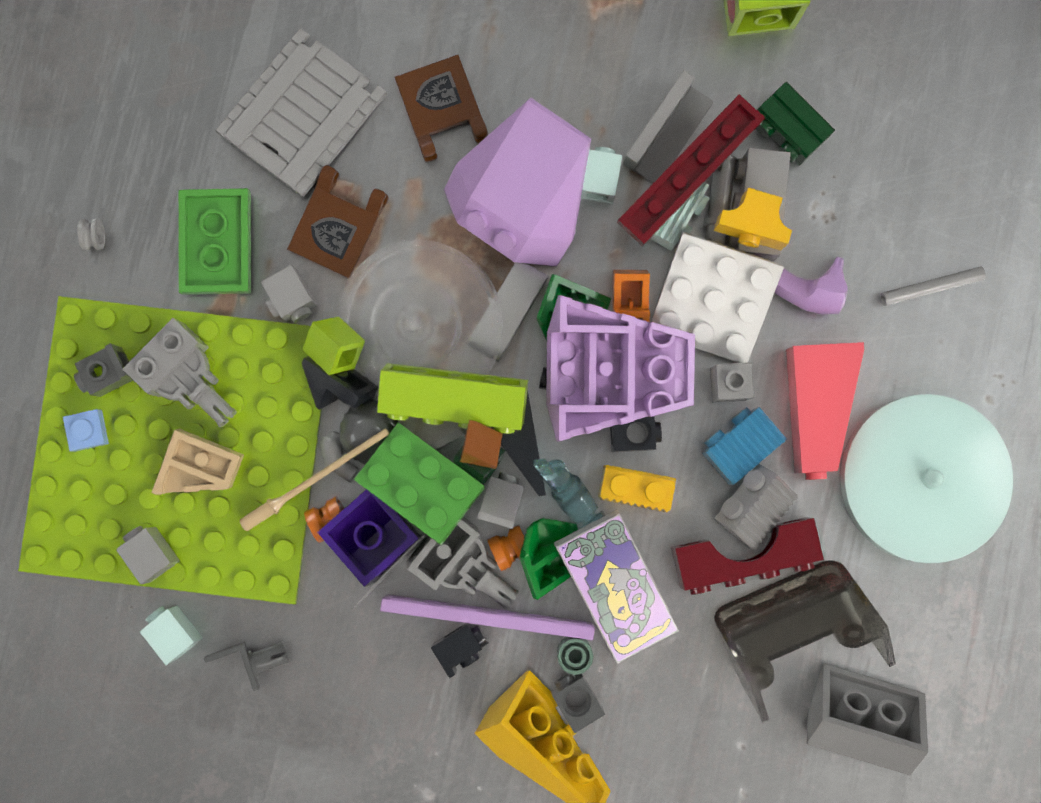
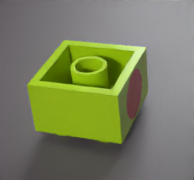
(762, 15)

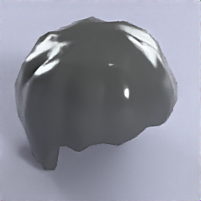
(362, 424)

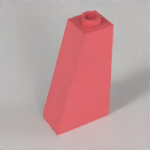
(821, 400)

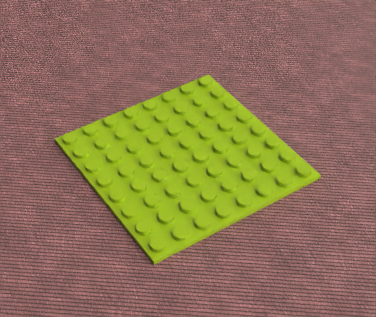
(97, 495)

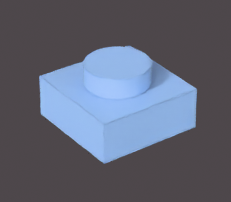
(85, 430)

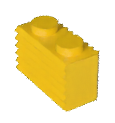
(636, 488)

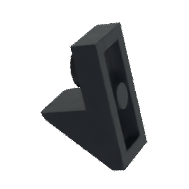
(347, 386)

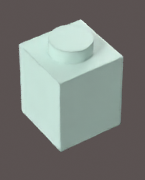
(601, 175)
(170, 633)

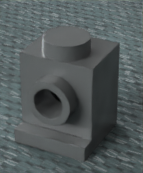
(112, 360)

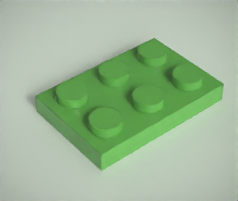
(214, 241)
(419, 483)

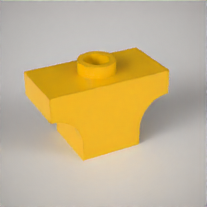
(755, 221)

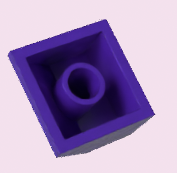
(369, 537)

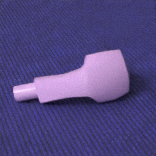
(818, 296)

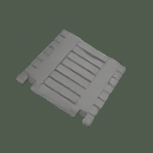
(303, 110)

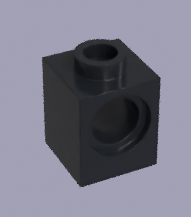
(621, 442)

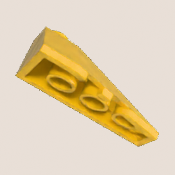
(535, 740)

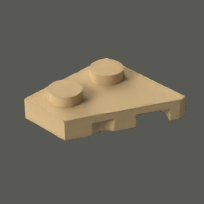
(196, 465)

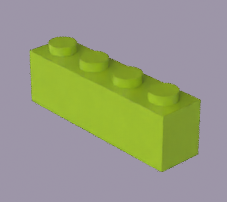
(452, 397)

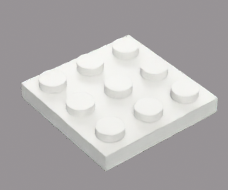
(717, 296)

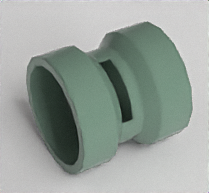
(572, 649)

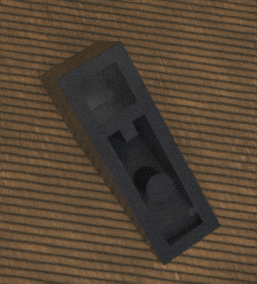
(523, 449)

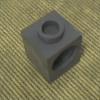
(577, 716)

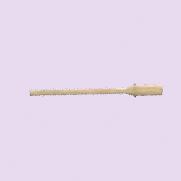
(273, 505)

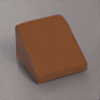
(481, 445)

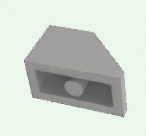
(501, 500)

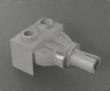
(175, 367)
(458, 562)

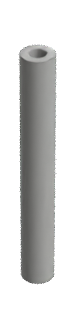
(933, 286)

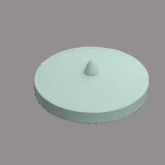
(926, 478)

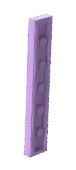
(487, 616)

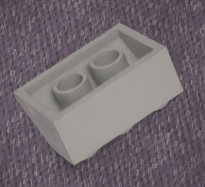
(868, 720)

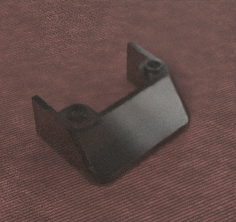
(795, 615)

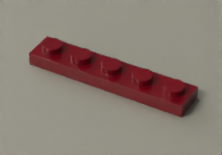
(690, 170)

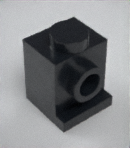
(459, 647)

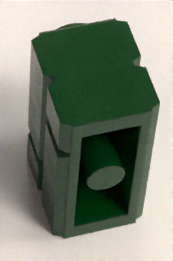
(793, 124)

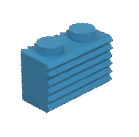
(743, 445)

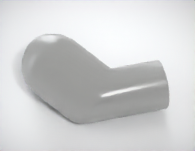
(332, 451)

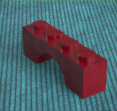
(789, 545)

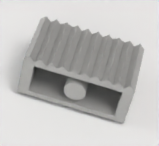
(756, 506)

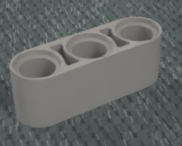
(516, 299)

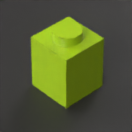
(333, 345)

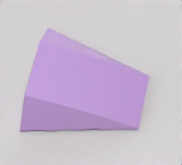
(613, 368)

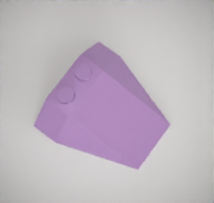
(523, 186)

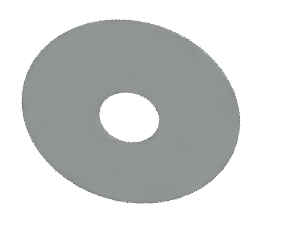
(380, 580)

